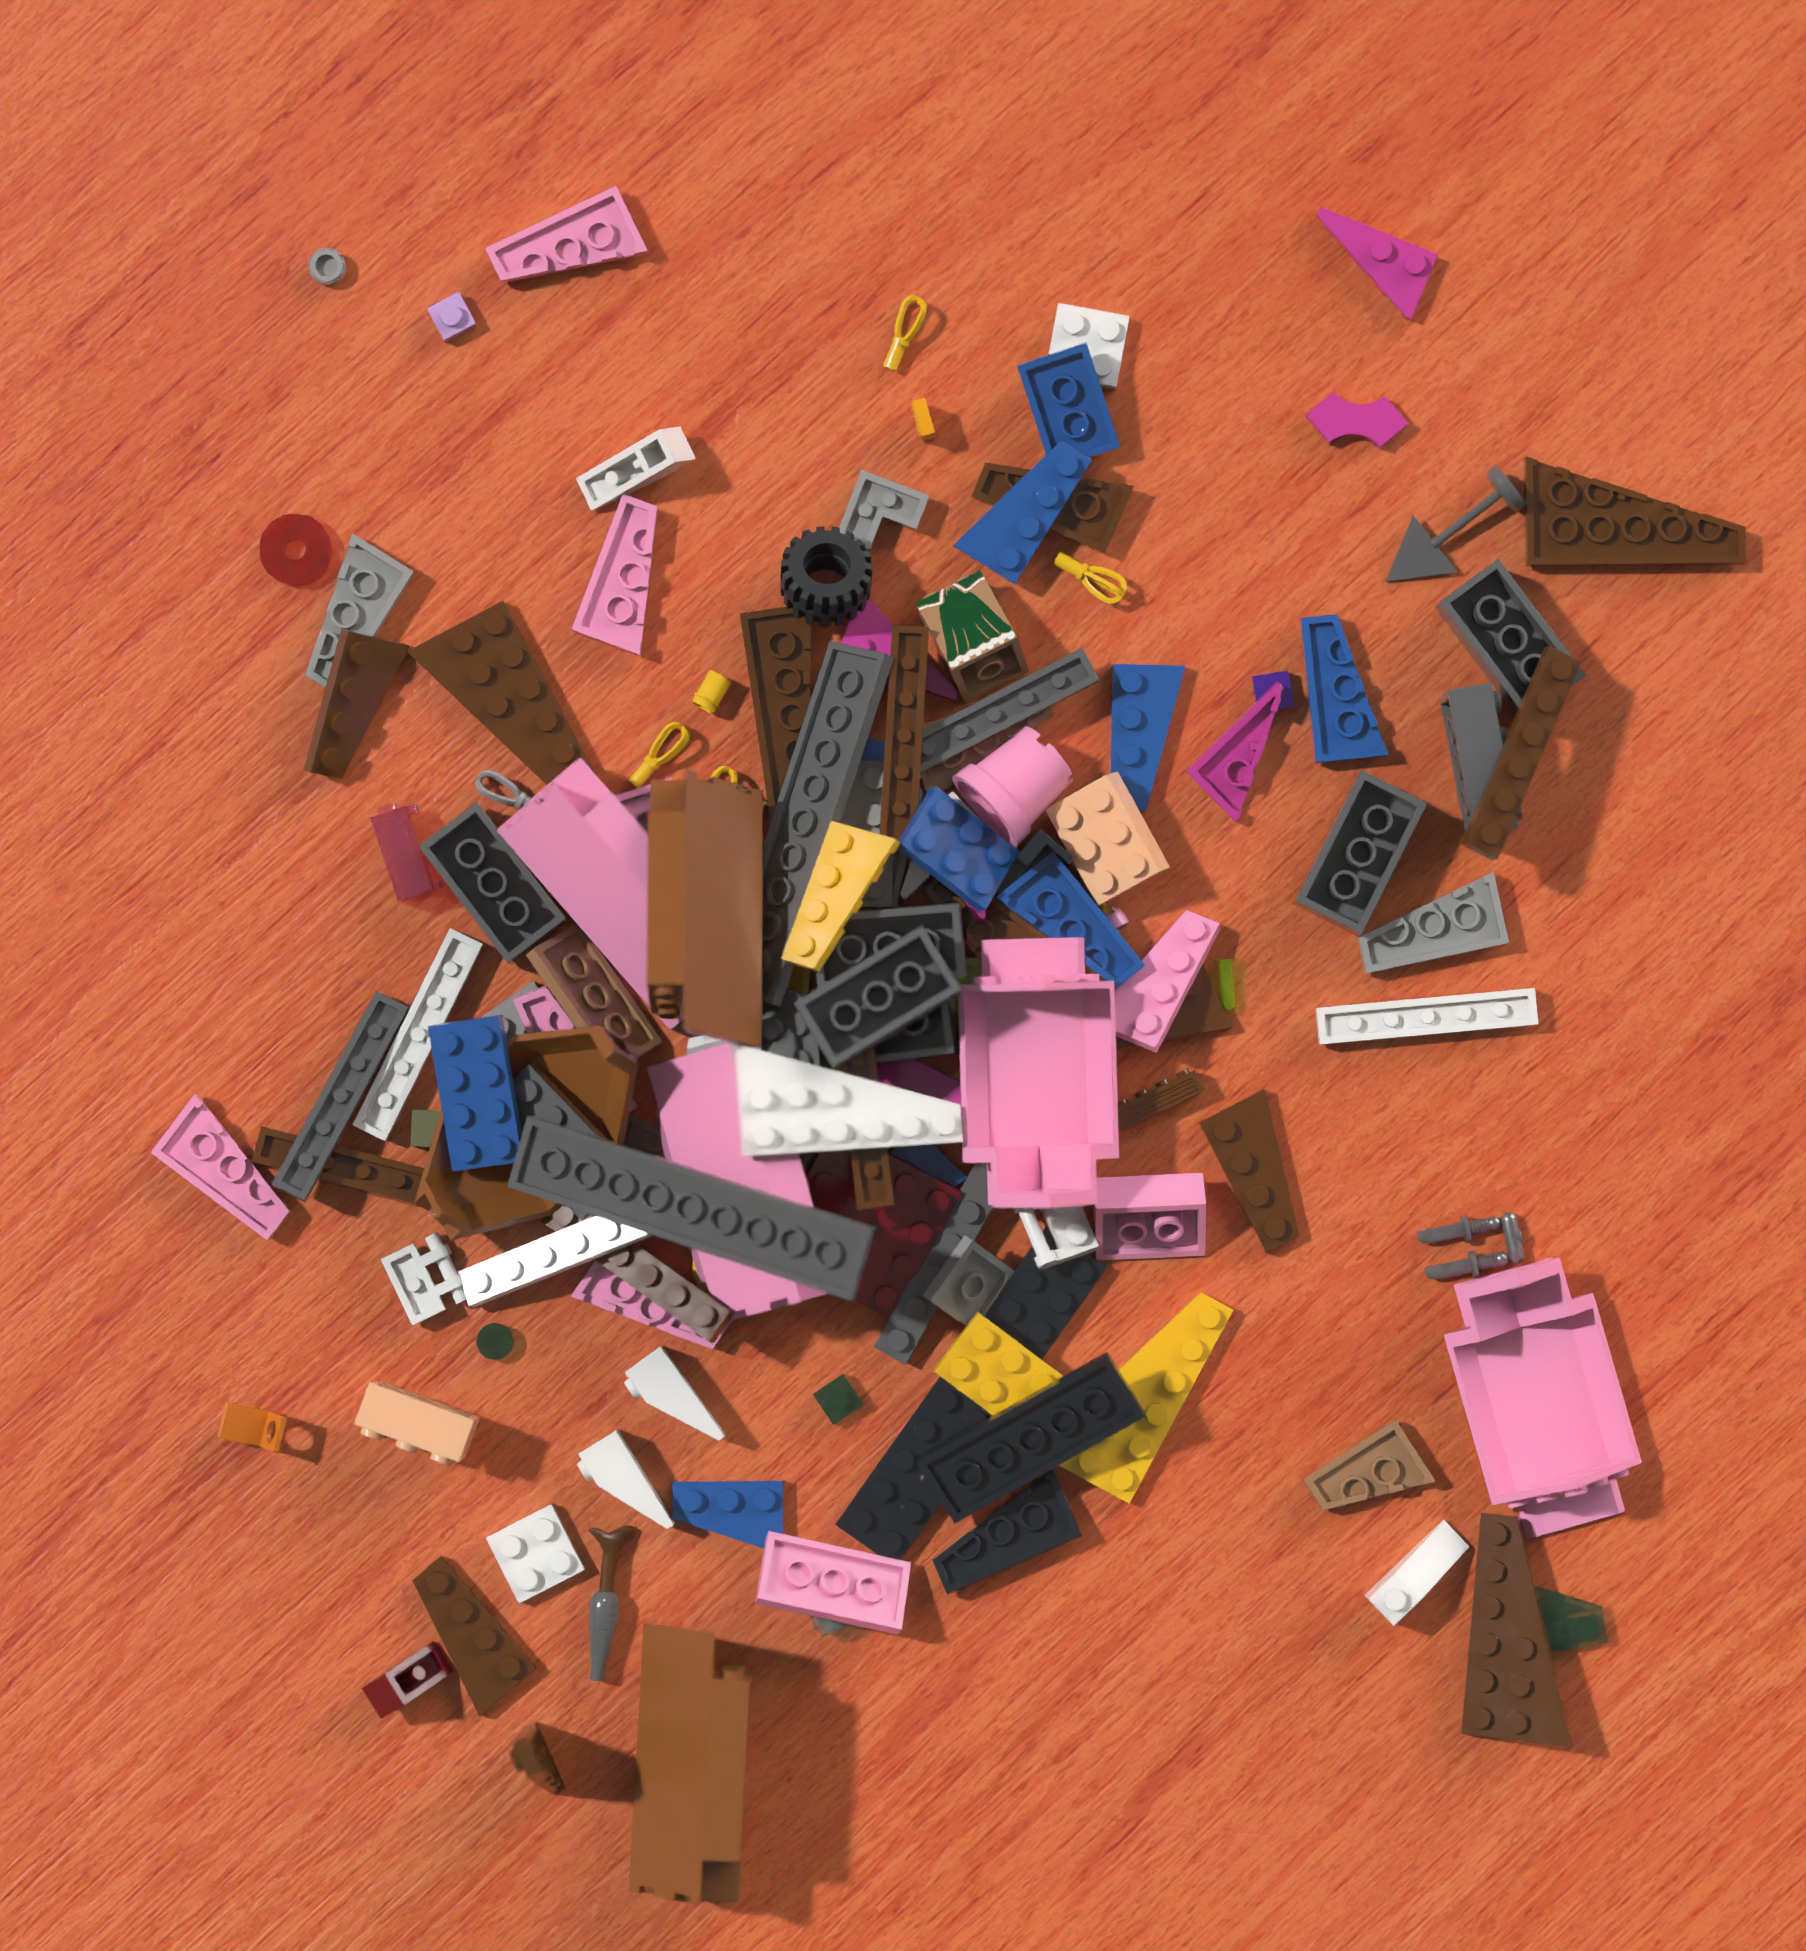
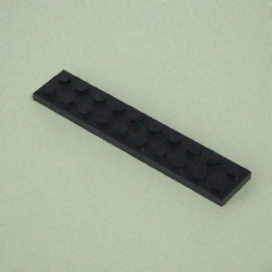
(897, 1495)

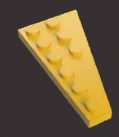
(1161, 1381)

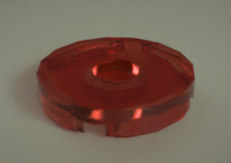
(310, 565)

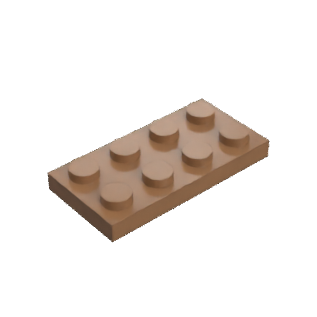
(591, 989)

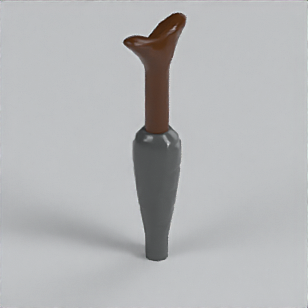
(604, 1603)

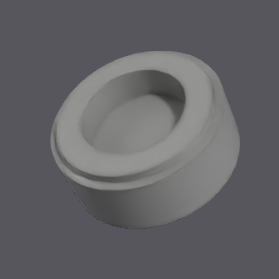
(327, 266)

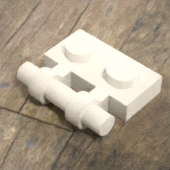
(414, 1283)

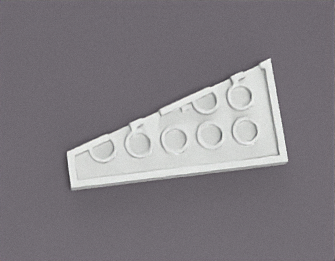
(809, 1108)

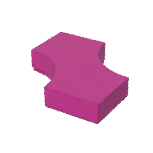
(1371, 421)

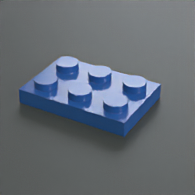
(1069, 401)
(957, 849)

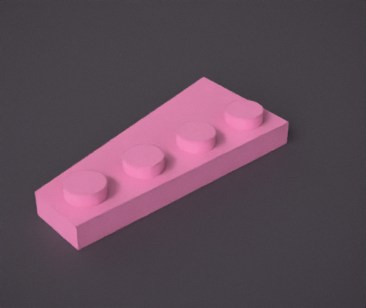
(575, 238)
(216, 1165)

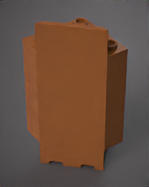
(706, 907)
(689, 1769)

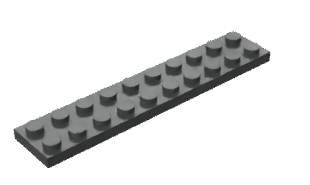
(815, 793)
(691, 1207)

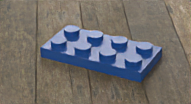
(476, 1092)

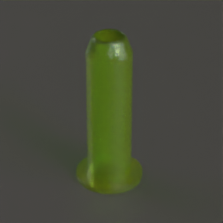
(1227, 985)

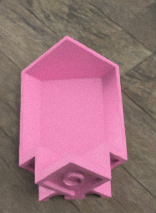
(592, 863)
(1038, 1072)
(702, 1131)
(1542, 1397)

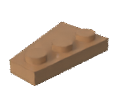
(1370, 1468)

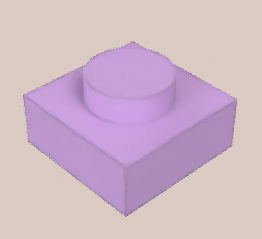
(451, 317)

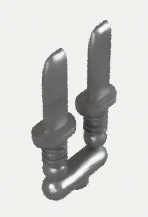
(1464, 1229)

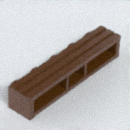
(1163, 1097)

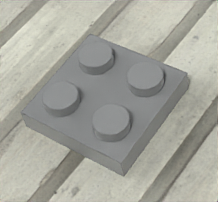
(968, 1281)

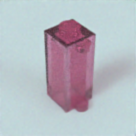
(401, 852)

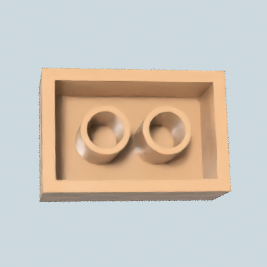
(1107, 838)
(416, 1422)

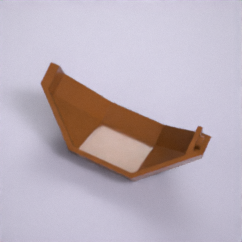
(590, 1070)

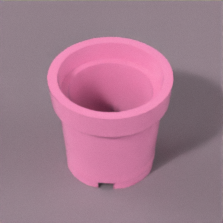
(1014, 784)

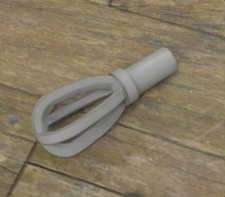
(518, 802)

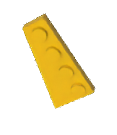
(840, 878)

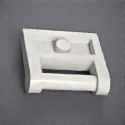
(1068, 1229)

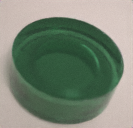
(495, 1341)

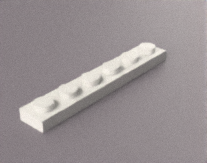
(1426, 1016)
(412, 1042)
(545, 1258)

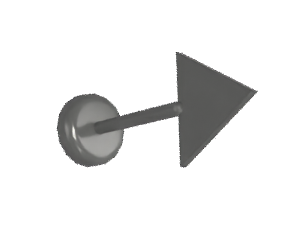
(1421, 555)

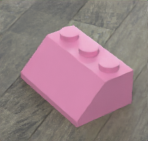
(1150, 1216)

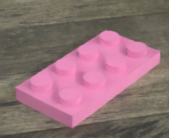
(833, 1583)

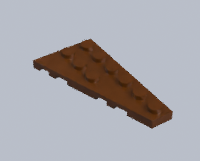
(1602, 524)
(500, 683)
(1510, 1661)

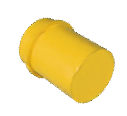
(711, 692)

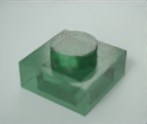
(838, 1399)

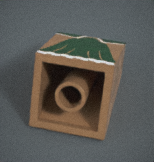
(972, 636)

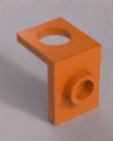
(251, 1426)

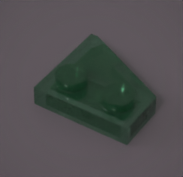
(1570, 1620)

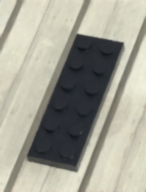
(1031, 1437)

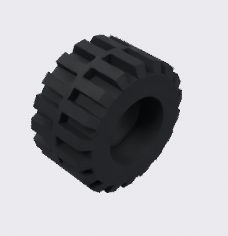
(831, 552)

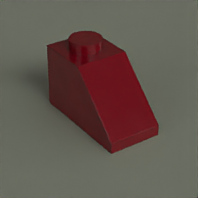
(407, 1680)

